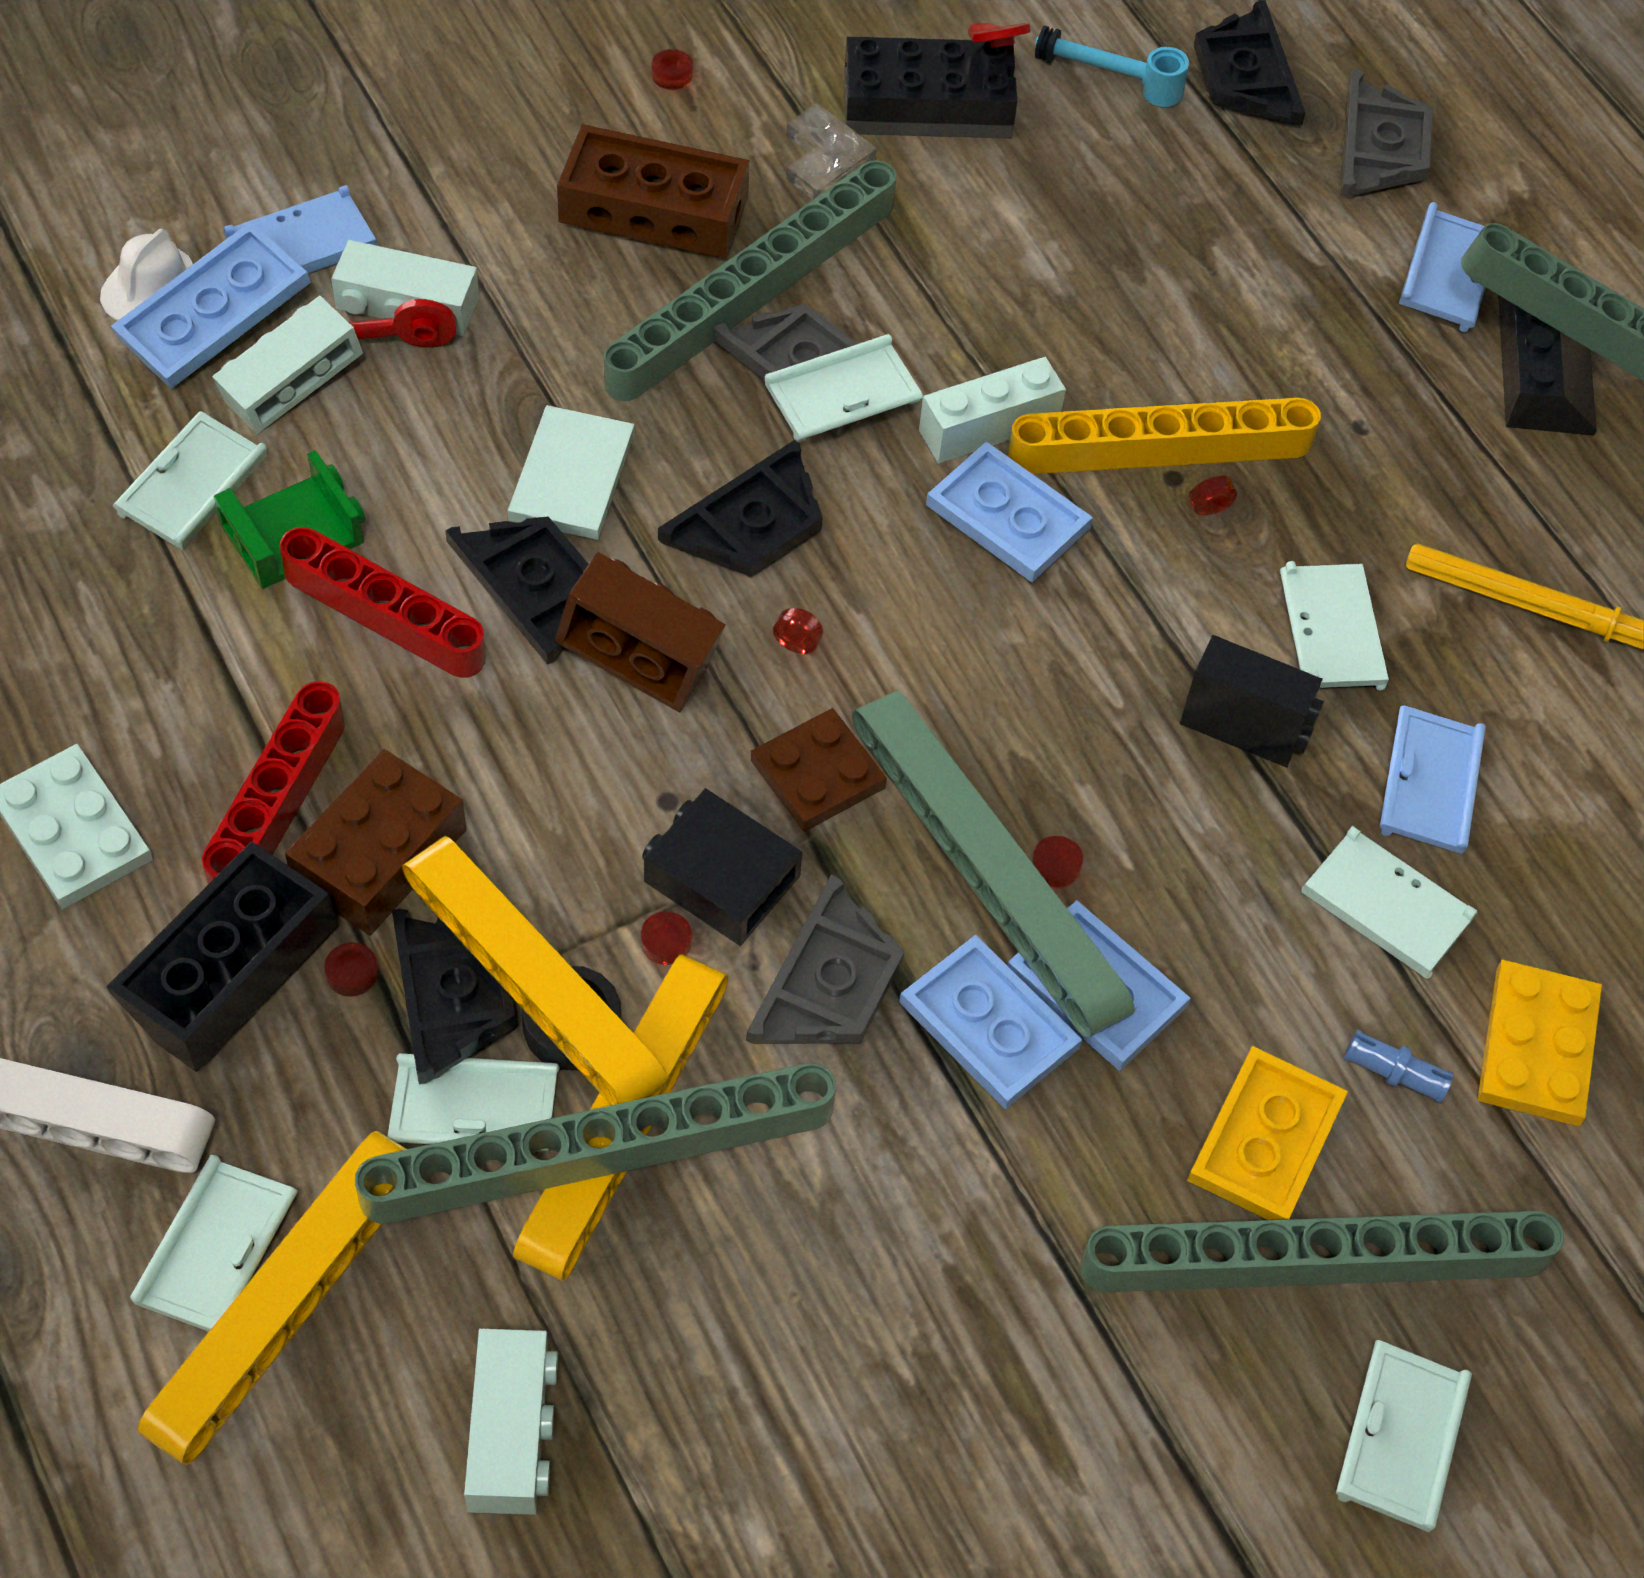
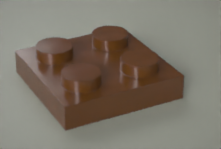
(818, 769)

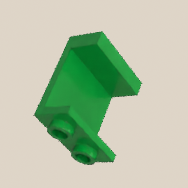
(310, 503)

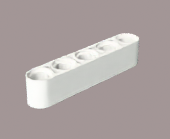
(102, 1117)

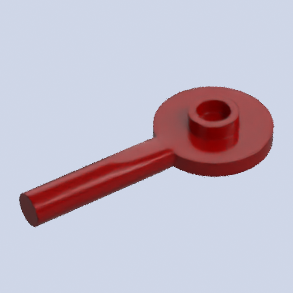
(997, 35)
(415, 322)

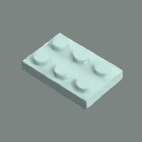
(71, 826)

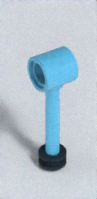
(1162, 75)

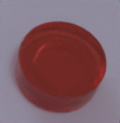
(672, 69)
(1212, 495)
(798, 630)
(1058, 860)
(665, 937)
(351, 969)

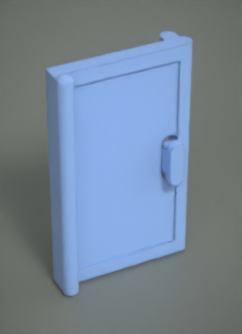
(320, 231)
(1435, 274)
(1440, 780)

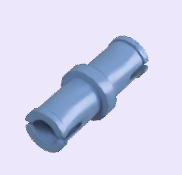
(1398, 1066)

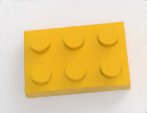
(1540, 1043)
(1267, 1136)

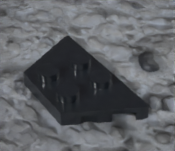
(1248, 67)
(751, 516)
(526, 571)
(448, 996)

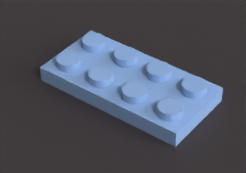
(210, 304)

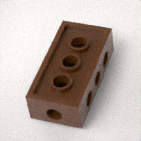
(653, 191)

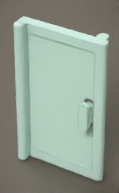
(853, 379)
(197, 465)
(1340, 628)
(1365, 893)
(470, 1099)
(213, 1232)
(1414, 1423)

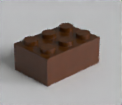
(638, 631)
(370, 833)

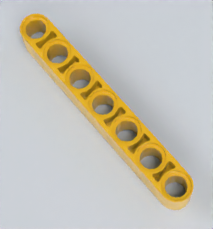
(1164, 435)
(534, 974)
(670, 1030)
(265, 1314)

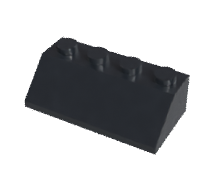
(1544, 375)
(224, 955)

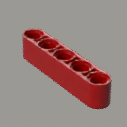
(393, 620)
(279, 769)

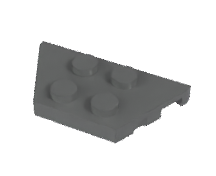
(1384, 138)
(782, 340)
(829, 977)

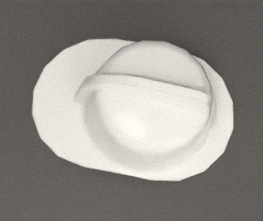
(143, 269)

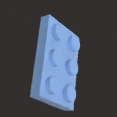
(1009, 511)
(1154, 996)
(990, 1021)

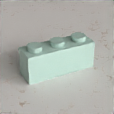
(380, 279)
(288, 364)
(985, 408)
(510, 1422)

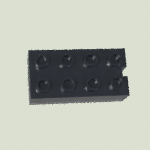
(929, 87)

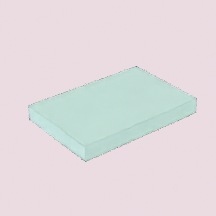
(572, 471)

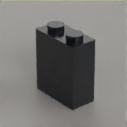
(1252, 702)
(721, 866)

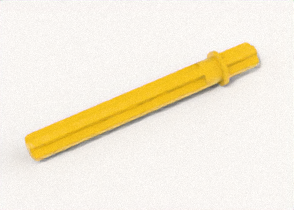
(1527, 595)

